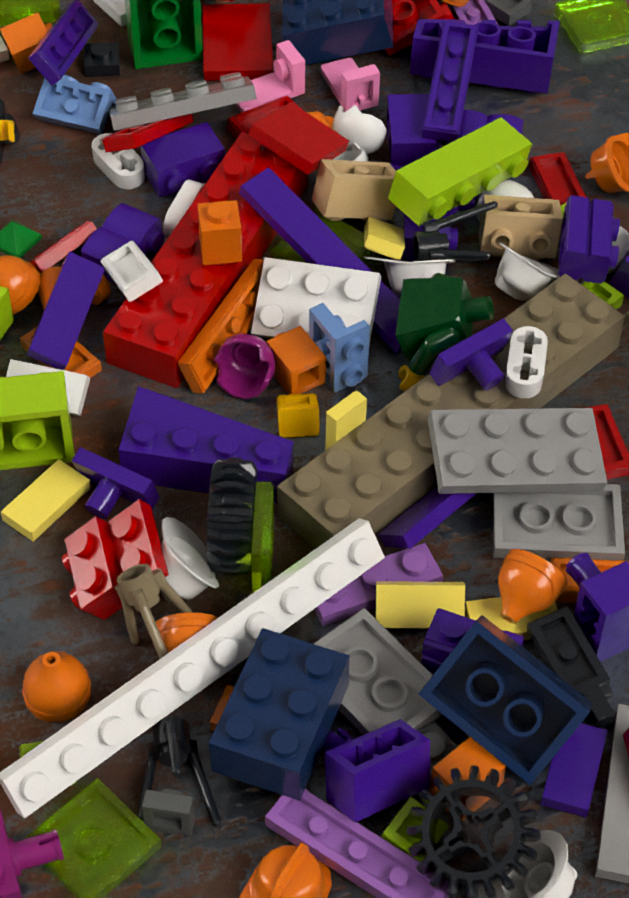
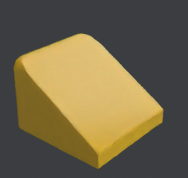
(298, 415)

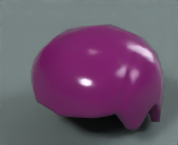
(245, 366)

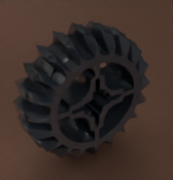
(231, 516)
(449, 798)

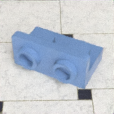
(75, 104)
(344, 347)

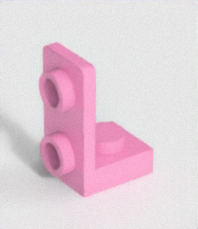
(285, 81)
(353, 84)

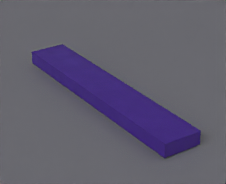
(315, 241)

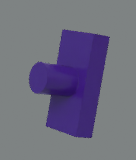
(474, 355)
(112, 483)

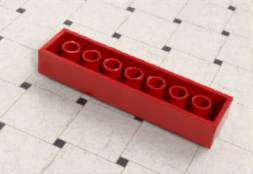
(163, 322)

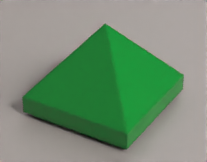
(17, 239)

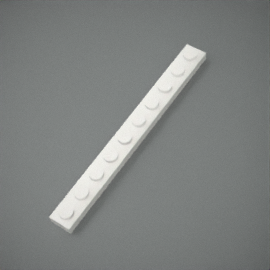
(187, 669)

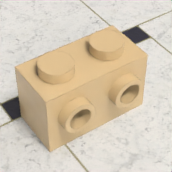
(354, 190)
(523, 225)

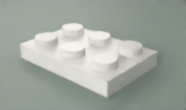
(294, 287)

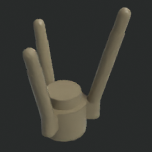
(140, 588)

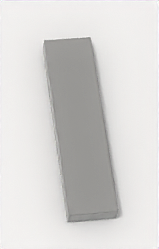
(614, 835)

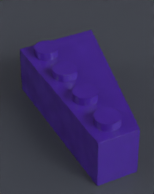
(503, 55)
(181, 443)

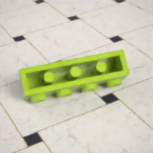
(459, 171)

